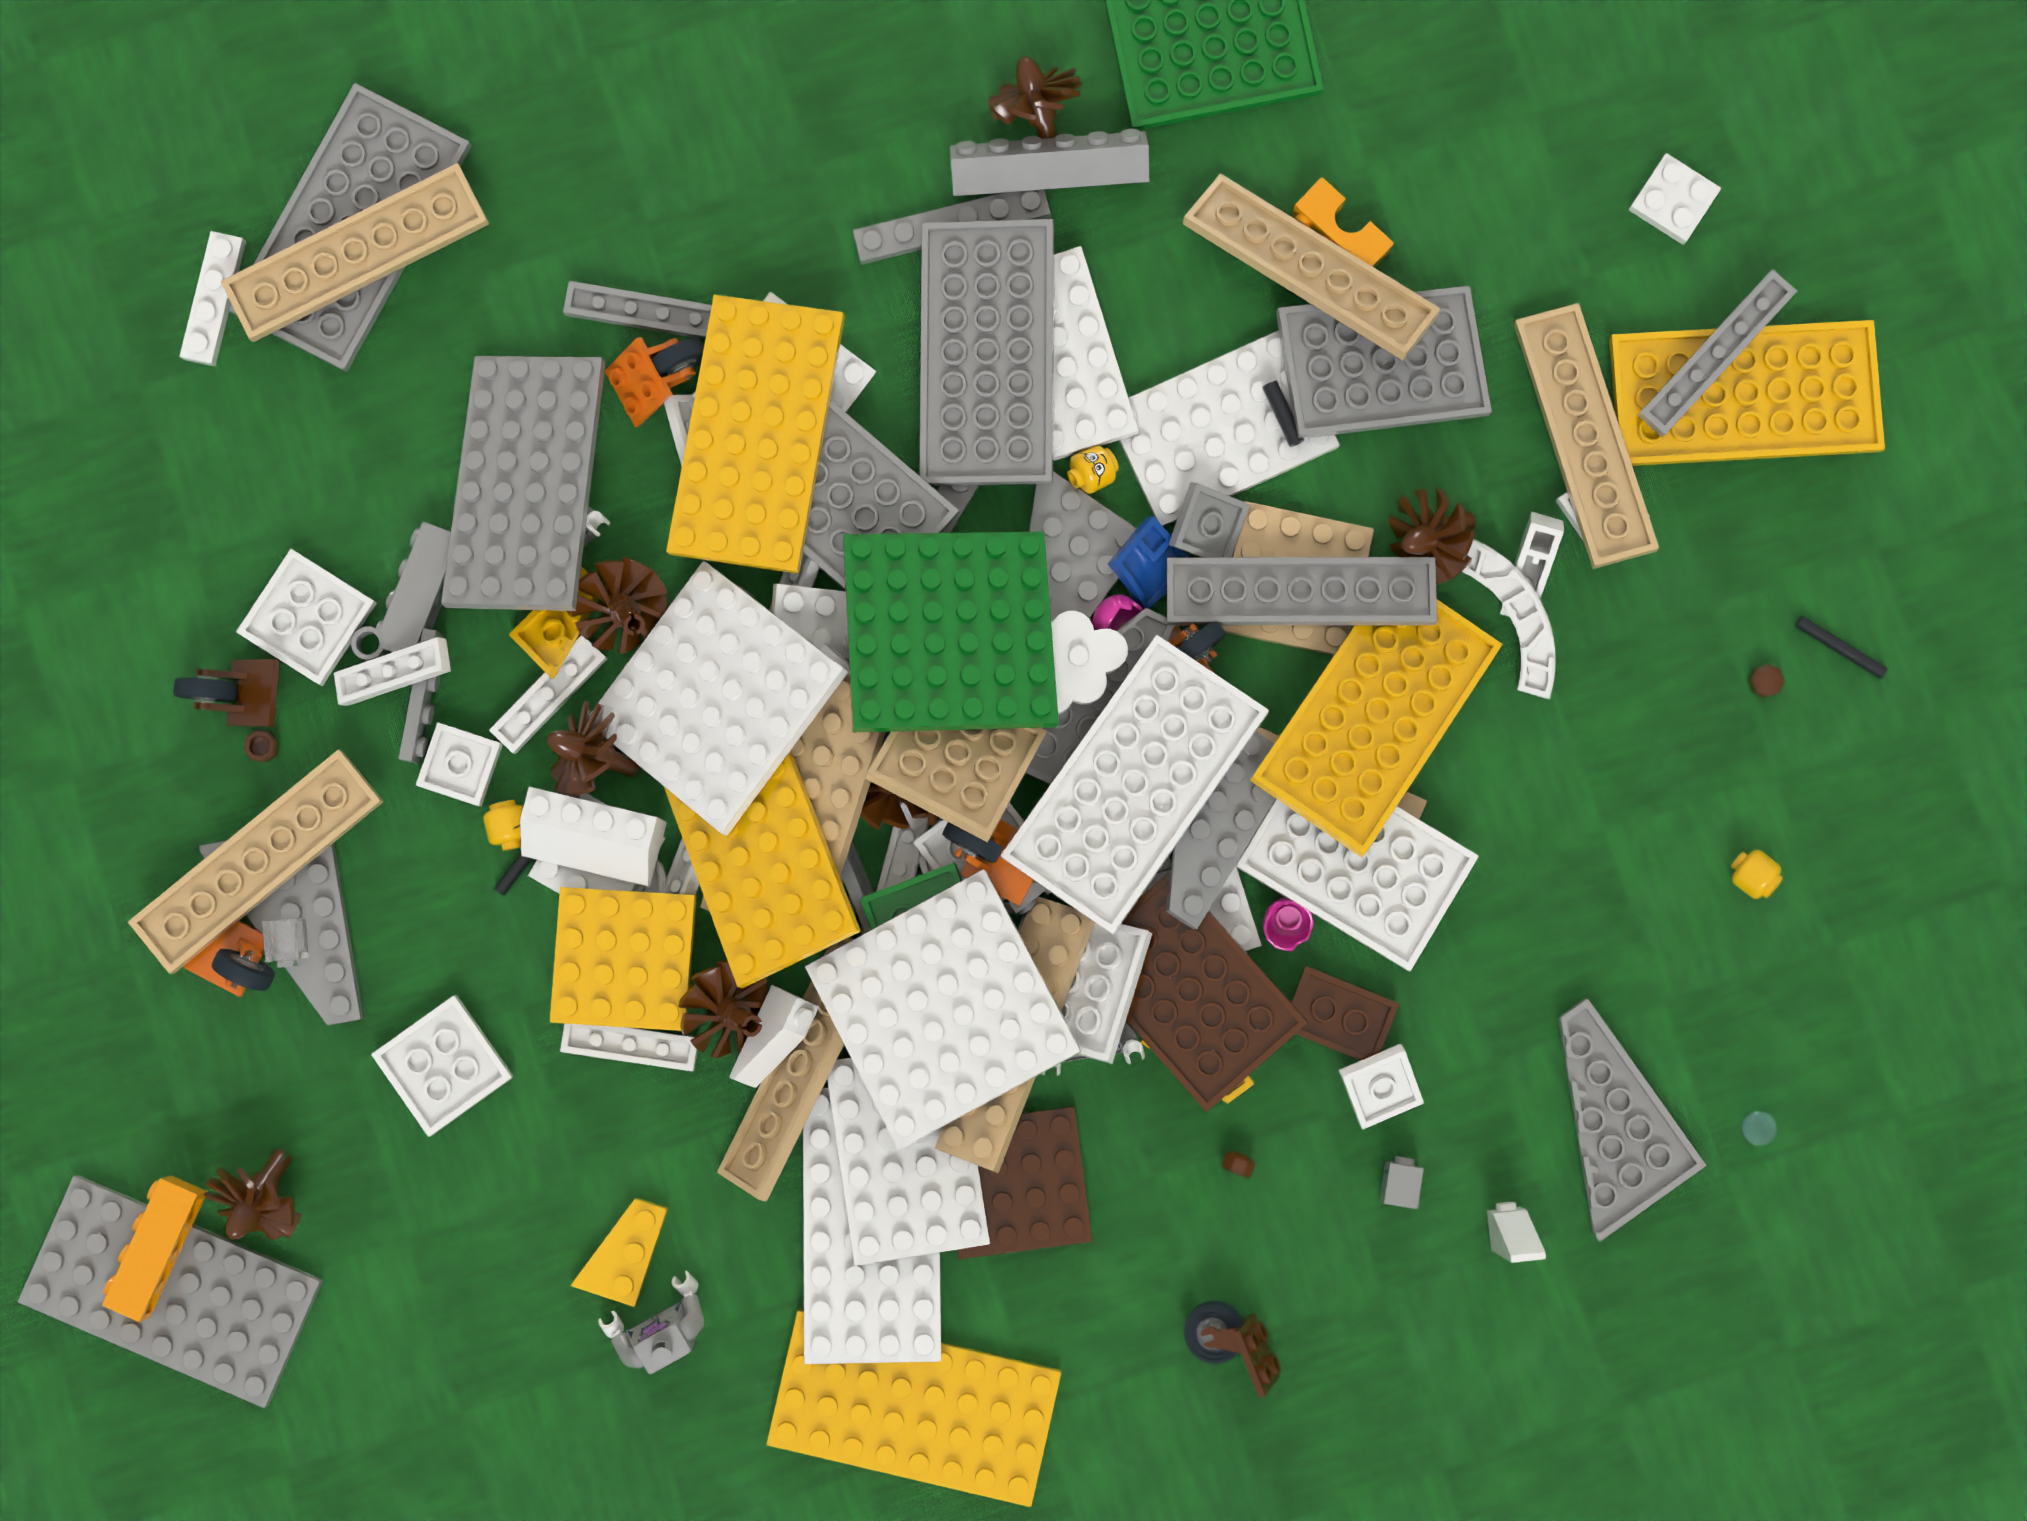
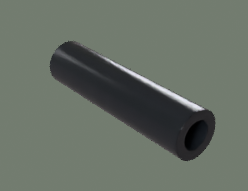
(1282, 413)

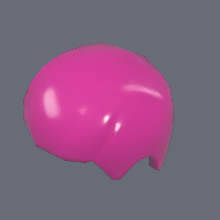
(1114, 612)
(1287, 924)

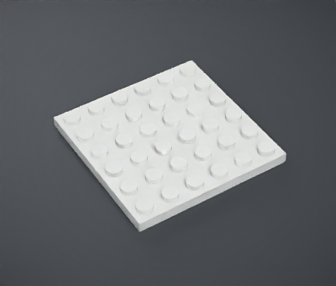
(717, 697)
(942, 1009)

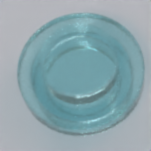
(1759, 1128)

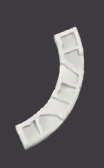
(1526, 613)

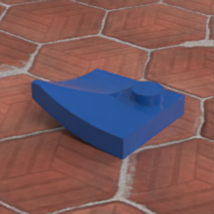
(1143, 562)

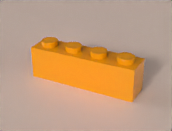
(154, 1248)

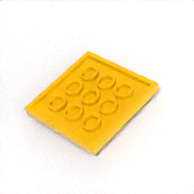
(622, 958)

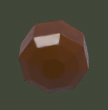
(1766, 681)
(261, 746)
(1238, 1164)

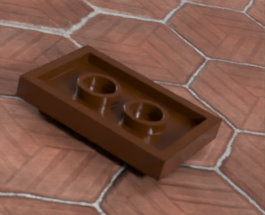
(1342, 1014)

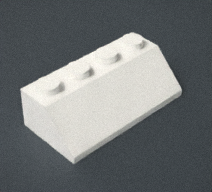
(590, 836)

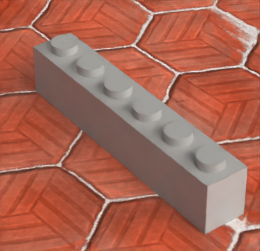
(1049, 162)

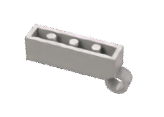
(417, 595)

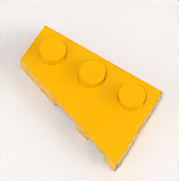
(549, 635)
(625, 1254)

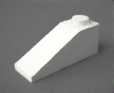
(1538, 550)
(784, 1026)
(1513, 1234)

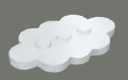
(1083, 658)

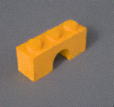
(1318, 212)

